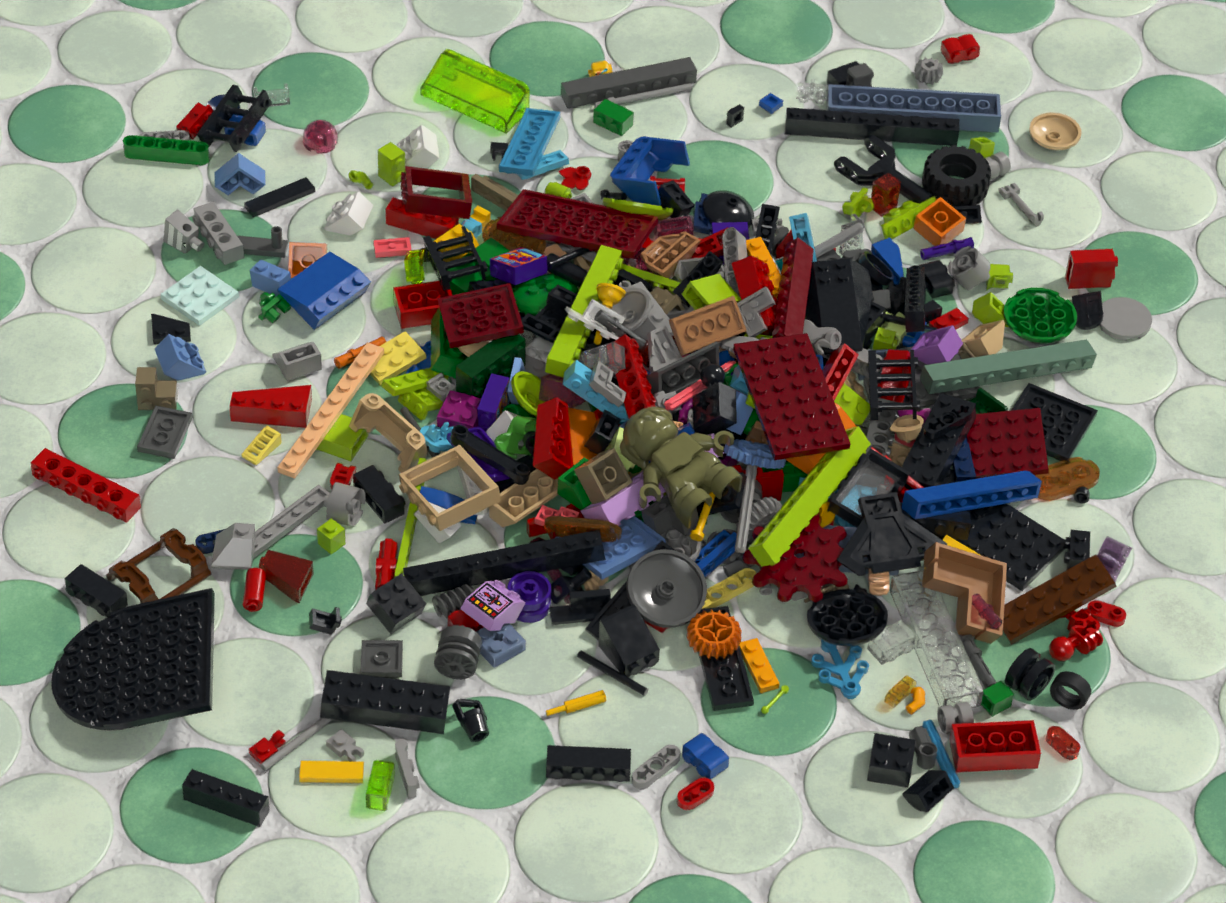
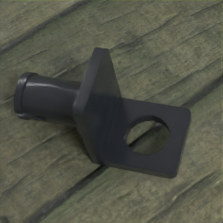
(570, 584)

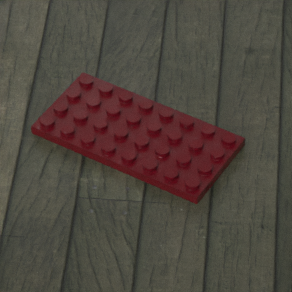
(576, 223)
(791, 396)

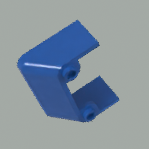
(640, 162)

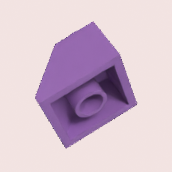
(937, 345)

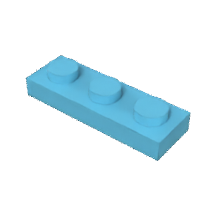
(549, 162)

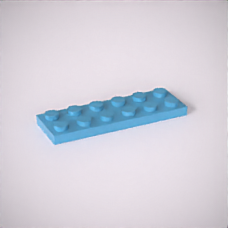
(529, 142)

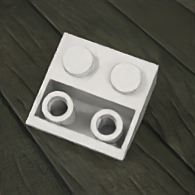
(420, 148)
(349, 214)

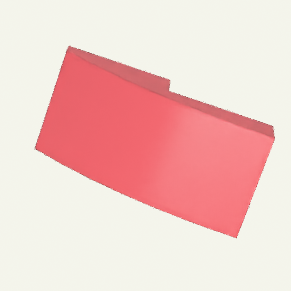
(545, 512)

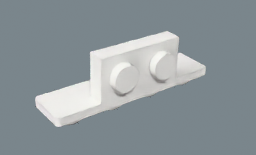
(589, 315)

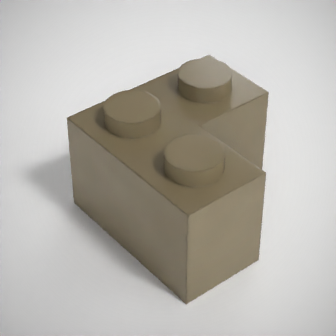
(154, 392)

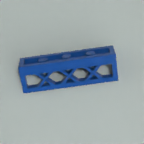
(717, 554)

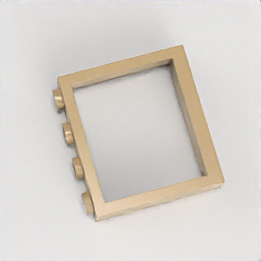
(439, 464)

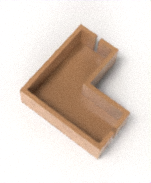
(962, 576)

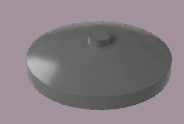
(666, 588)

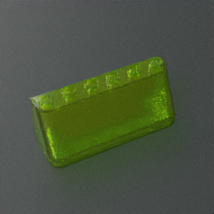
(476, 91)

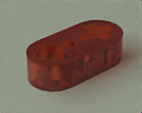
(1063, 742)

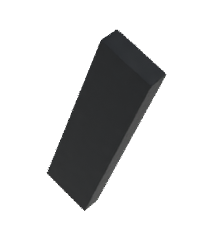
(279, 197)

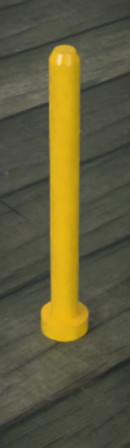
(697, 534)

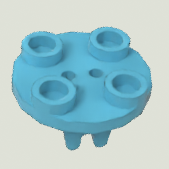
(436, 437)

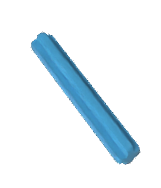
(942, 756)

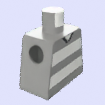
(181, 233)

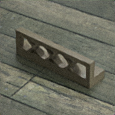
(492, 191)

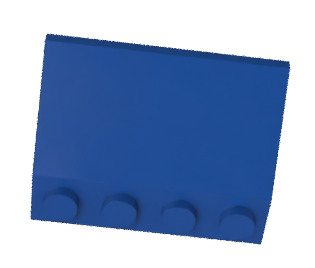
(324, 289)

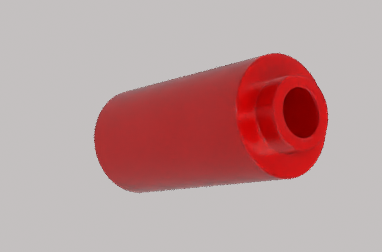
(254, 589)

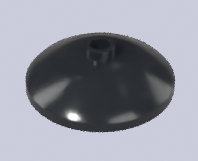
(727, 207)

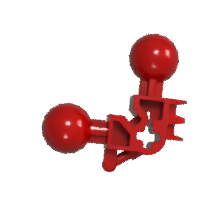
(1083, 636)

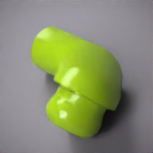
(360, 177)

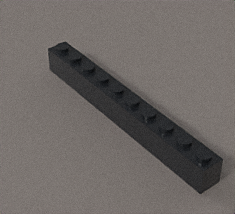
(862, 125)
(506, 562)

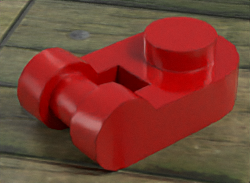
(342, 474)

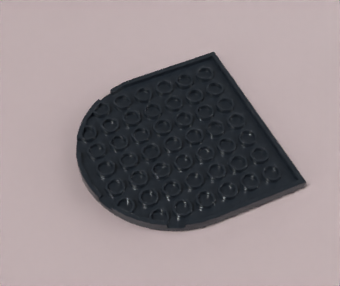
(140, 664)

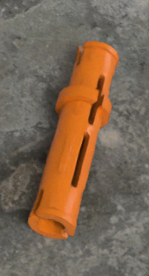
(351, 354)

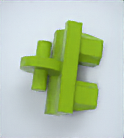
(859, 203)

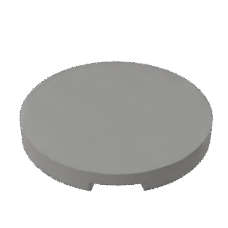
(1125, 318)

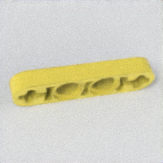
(726, 593)

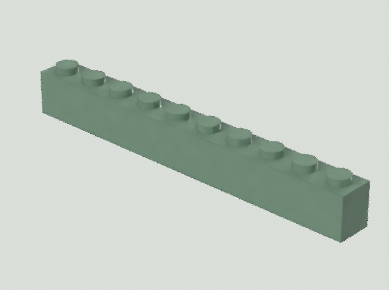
(1007, 366)

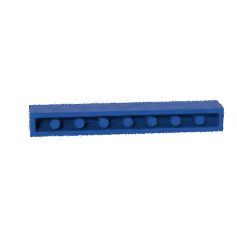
(971, 494)

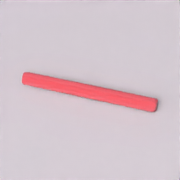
(691, 391)

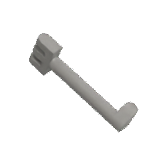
(1013, 192)

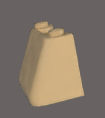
(377, 414)

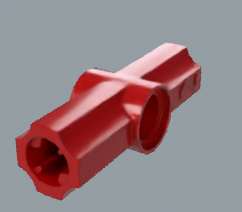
(386, 562)

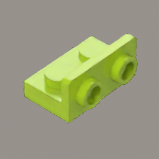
(420, 402)

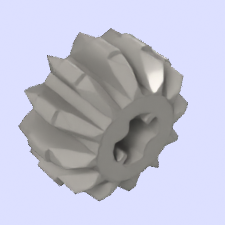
(928, 71)

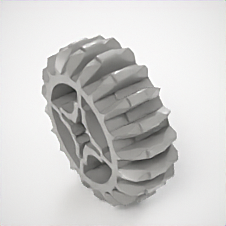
(761, 514)

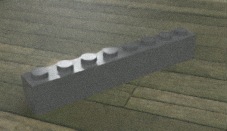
(628, 82)

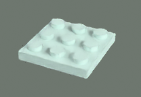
(199, 295)

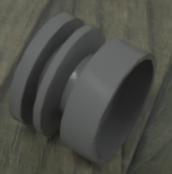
(458, 652)

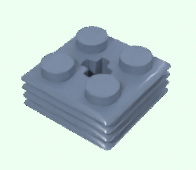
(501, 644)

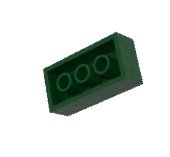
(494, 358)

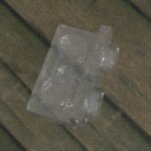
(855, 242)

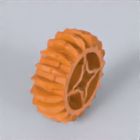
(708, 625)

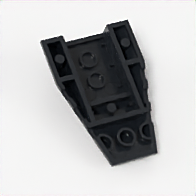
(840, 299)
(551, 318)

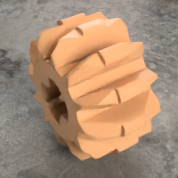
(878, 583)

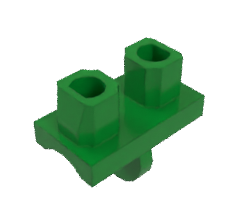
(270, 305)

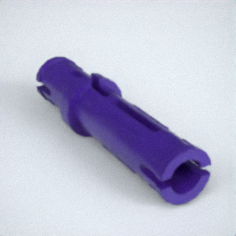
(943, 249)

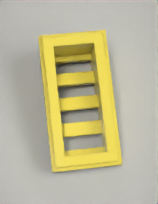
(267, 435)

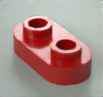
(1107, 613)
(694, 794)

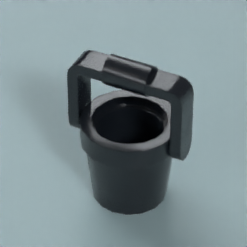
(473, 720)

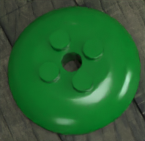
(532, 294)
(1040, 315)

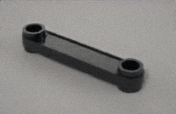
(516, 471)

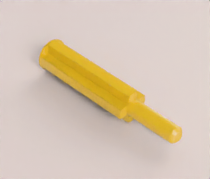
(579, 703)

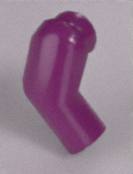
(683, 413)

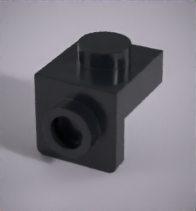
(325, 621)

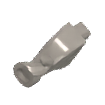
(822, 337)

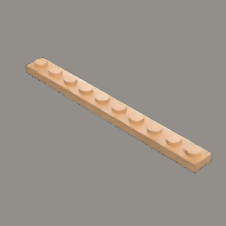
(330, 410)

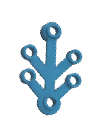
(849, 687)

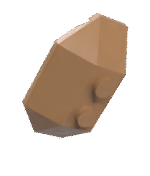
(666, 252)

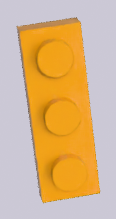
(758, 665)

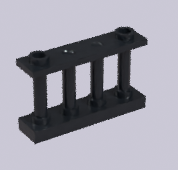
(225, 109)
(440, 267)
(876, 378)

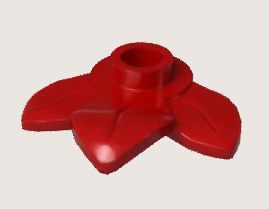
(576, 177)

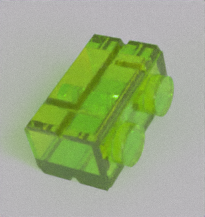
(380, 785)

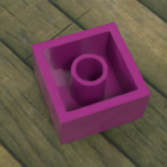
(459, 410)

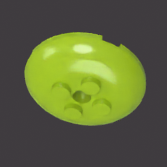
(638, 208)

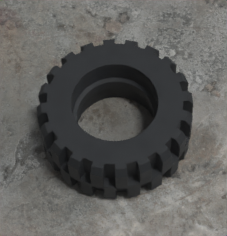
(961, 163)

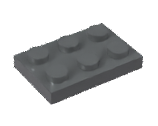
(165, 432)

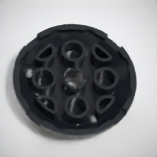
(847, 617)

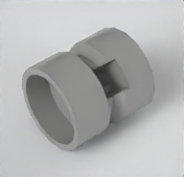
(999, 164)
(950, 715)

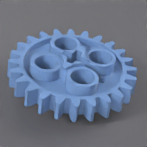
(753, 454)

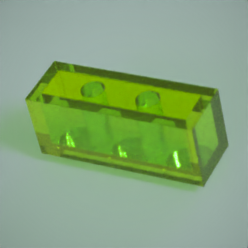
(415, 266)

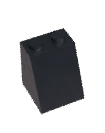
(628, 641)

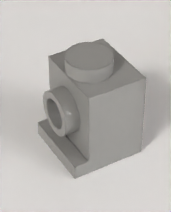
(440, 386)

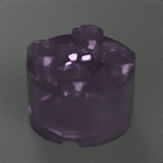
(1112, 556)

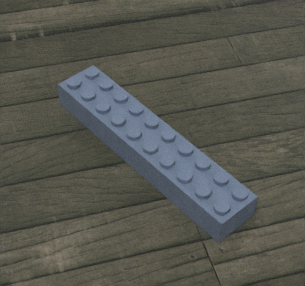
(972, 109)

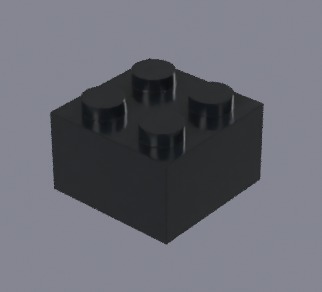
(396, 603)
(891, 760)

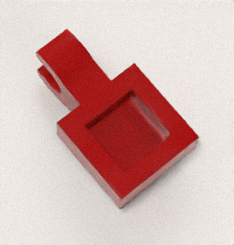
(264, 749)

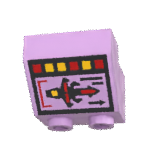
(493, 605)

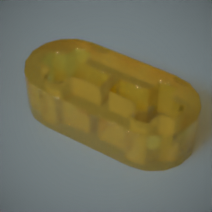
(900, 691)

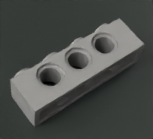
(218, 233)

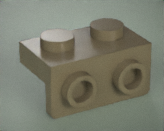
(667, 300)

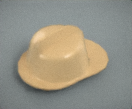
(907, 427)

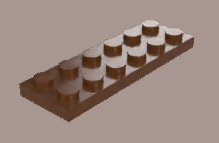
(1056, 598)

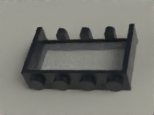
(871, 477)

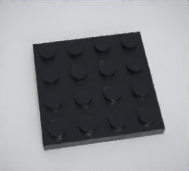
(1062, 420)

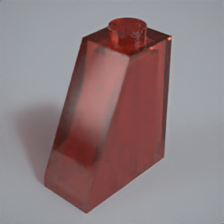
(287, 573)

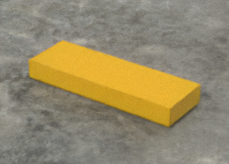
(331, 771)

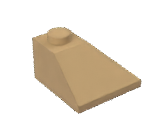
(986, 339)

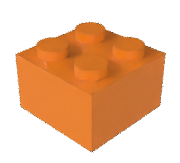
(939, 222)

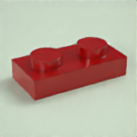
(953, 317)

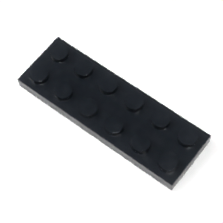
(726, 677)

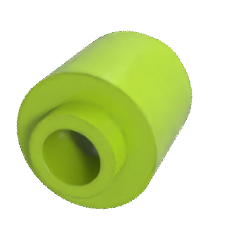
(558, 190)

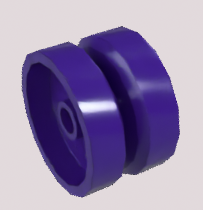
(533, 590)

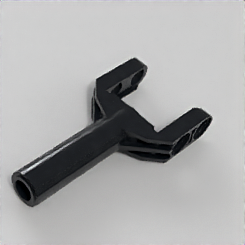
(883, 166)
(577, 274)

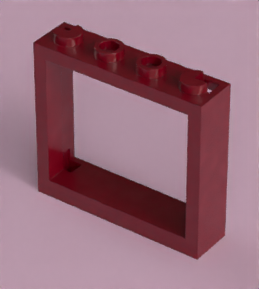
(432, 204)

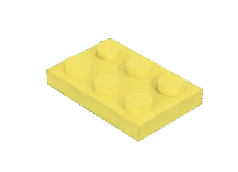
(398, 357)

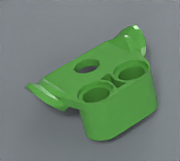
(517, 429)

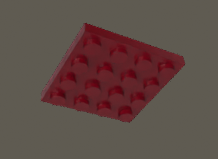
(480, 315)
(1008, 443)

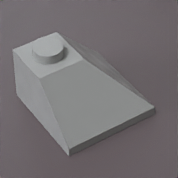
(235, 547)

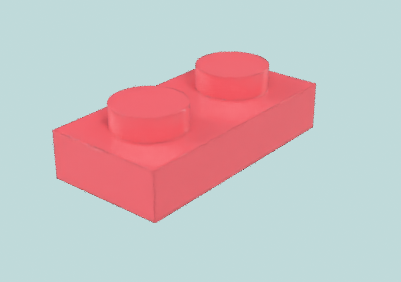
(391, 247)

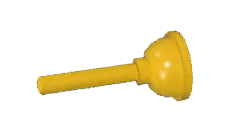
(609, 295)

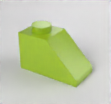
(988, 309)

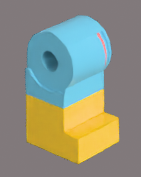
(477, 221)

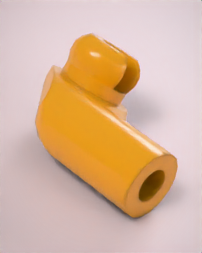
(919, 700)

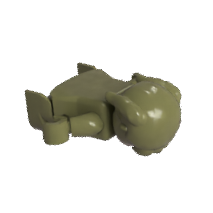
(677, 461)

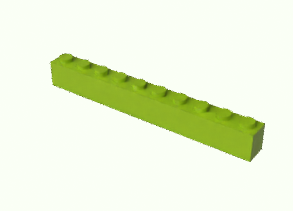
(573, 334)
(807, 500)

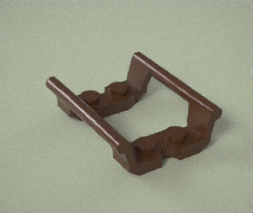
(176, 545)

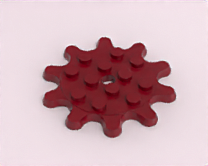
(808, 572)

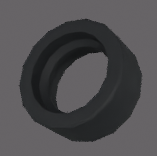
(1074, 682)

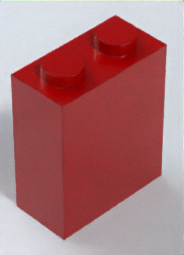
(1091, 268)

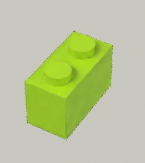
(391, 163)

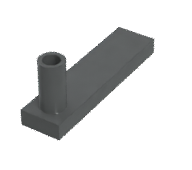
(264, 246)

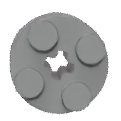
(969, 267)
(345, 504)

